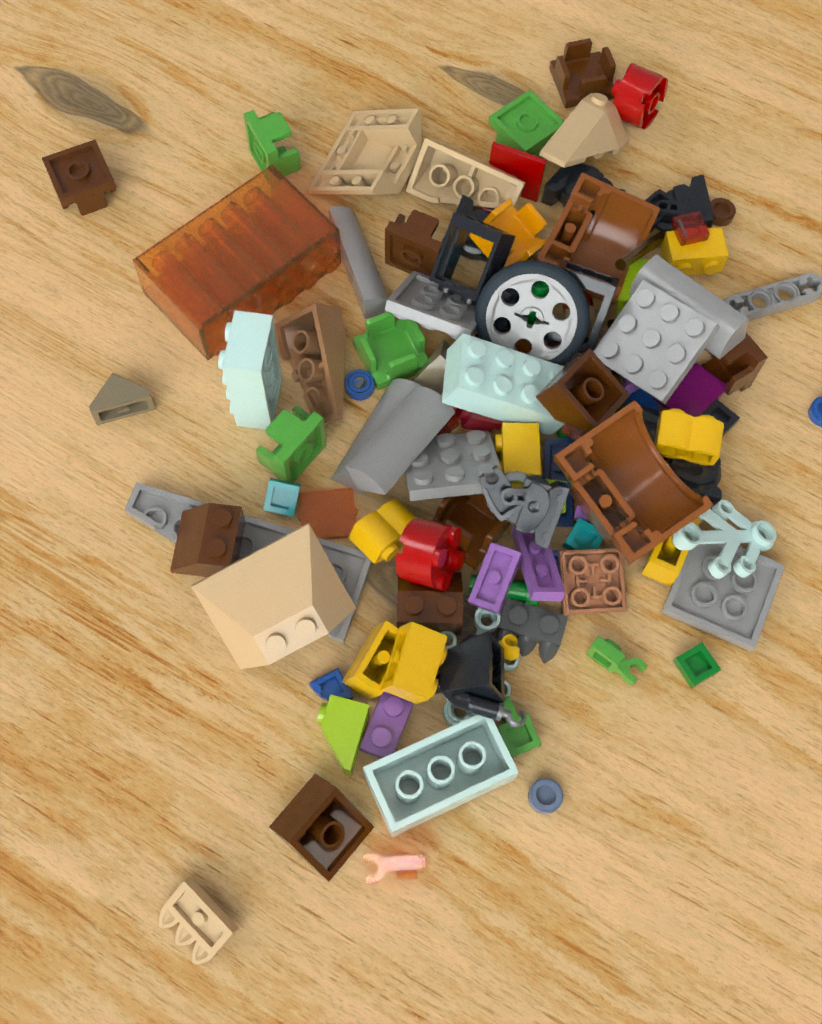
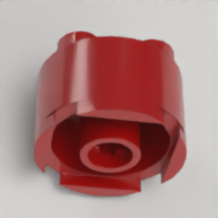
(639, 95)
(429, 553)

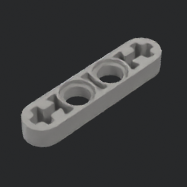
(773, 302)

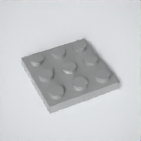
(423, 303)
(655, 341)
(452, 466)
(727, 606)

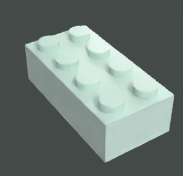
(251, 369)
(498, 382)
(439, 773)

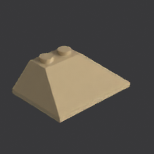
(372, 154)
(275, 599)

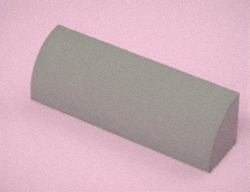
(359, 262)
(689, 292)
(389, 402)
(399, 441)

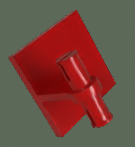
(520, 165)

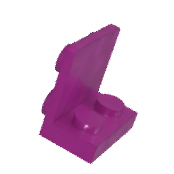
(695, 392)

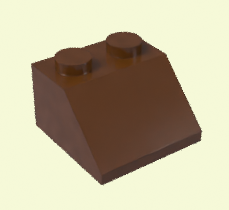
(583, 393)
(208, 539)
(430, 606)
(322, 826)

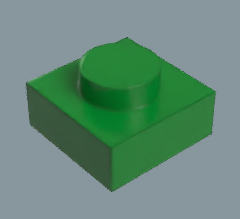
(696, 665)

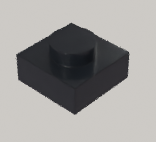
(723, 414)

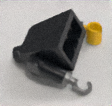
(475, 675)

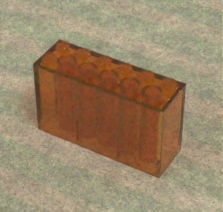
(239, 255)

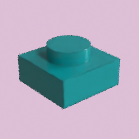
(281, 497)
(582, 536)

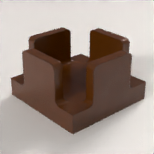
(582, 72)
(80, 177)
(410, 243)
(738, 366)
(476, 522)

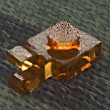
(404, 866)

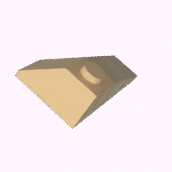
(587, 132)
(449, 172)

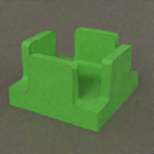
(525, 124)
(262, 135)
(391, 348)
(300, 442)

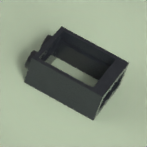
(452, 247)
(595, 282)

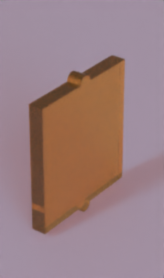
(328, 512)

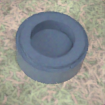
(545, 796)

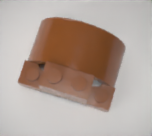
(615, 229)
(628, 485)

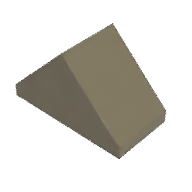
(432, 372)
(120, 400)

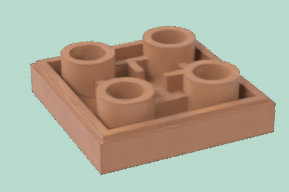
(592, 581)

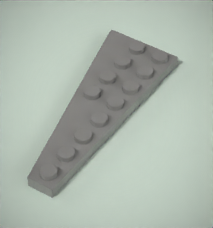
(163, 513)

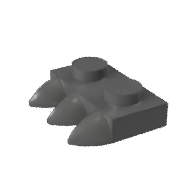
(531, 627)

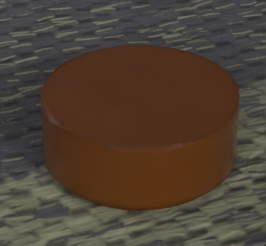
(723, 211)

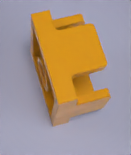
(522, 224)

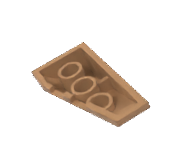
(316, 350)

